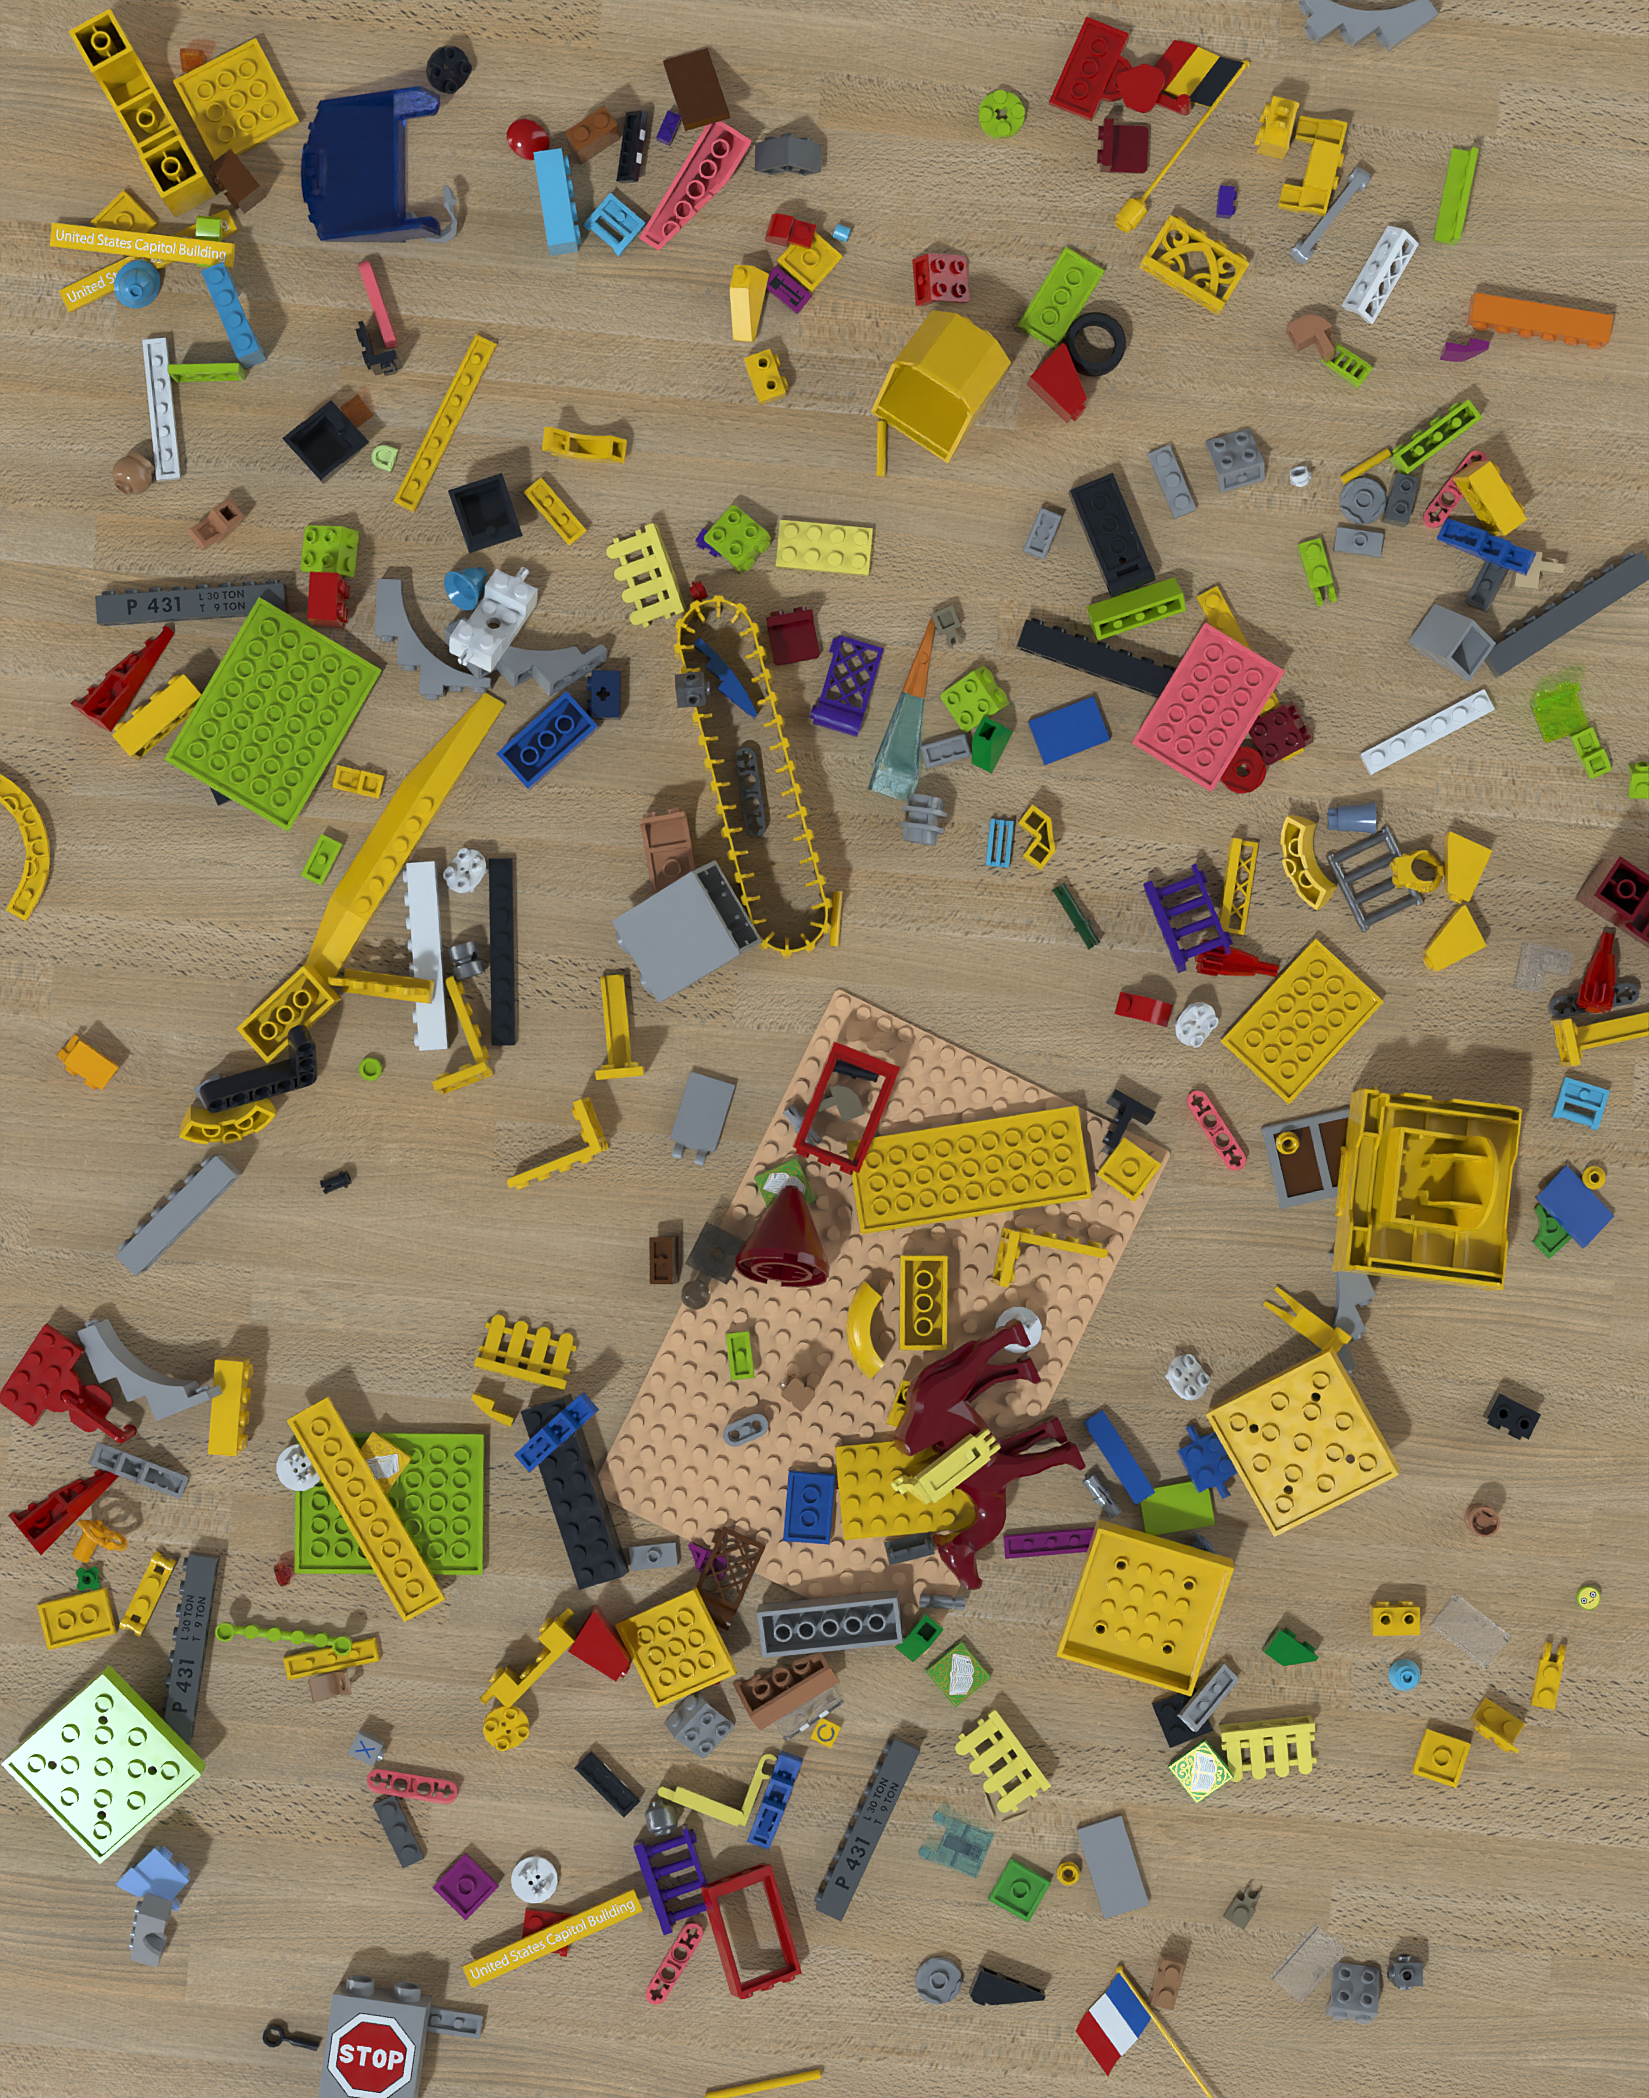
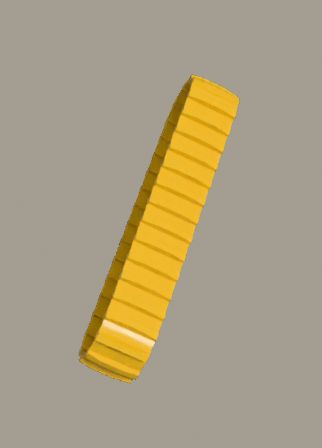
(778, 722)

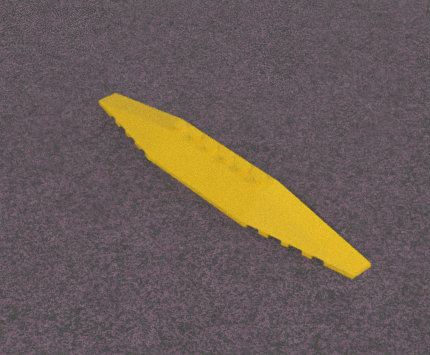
(396, 837)

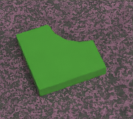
(1550, 1235)

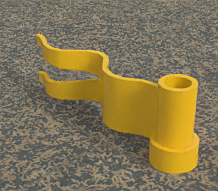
(1309, 1324)

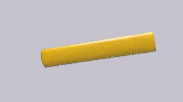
(881, 449)
(1365, 466)
(835, 918)

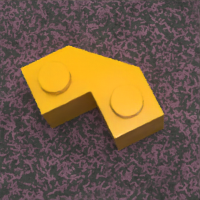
(1039, 827)

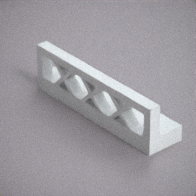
(1378, 270)

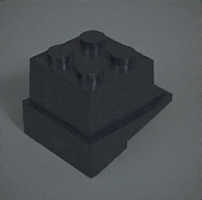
(326, 441)
(485, 513)

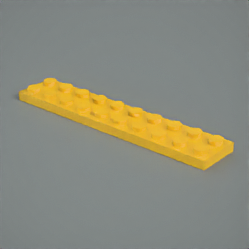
(366, 1509)

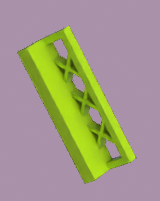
(1455, 196)

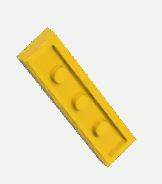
(326, 1660)

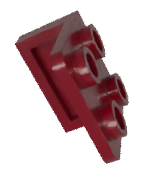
(1122, 148)
(792, 636)
(1280, 733)

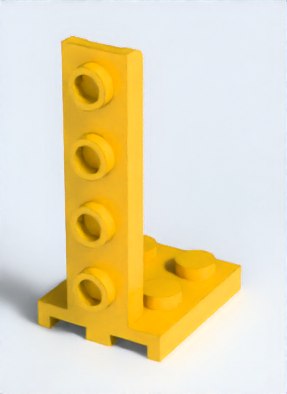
(616, 1031)
(1573, 1039)
(467, 1073)
(590, 1133)
(1009, 1250)

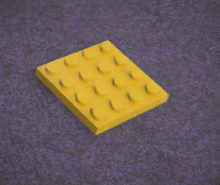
(236, 100)
(676, 1648)

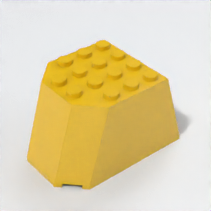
(941, 382)

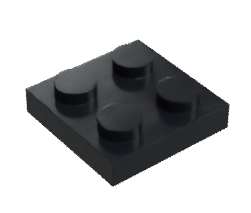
(1173, 1727)

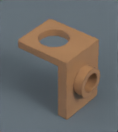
(329, 1685)

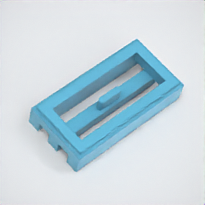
(1001, 823)

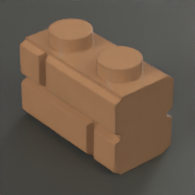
(796, 1391)
(1166, 1981)

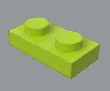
(321, 860)
(740, 1355)

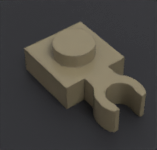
(946, 622)
(1240, 1910)

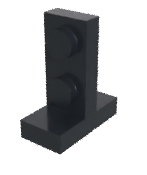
(1128, 1109)

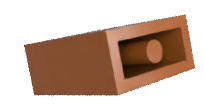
(592, 135)

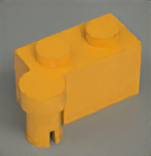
(87, 1062)

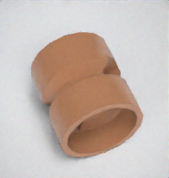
(1482, 1520)

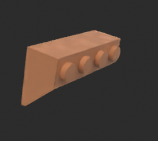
(785, 1689)

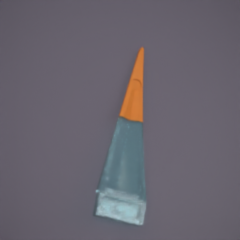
(898, 756)

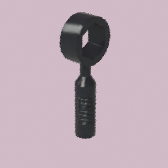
(295, 2041)

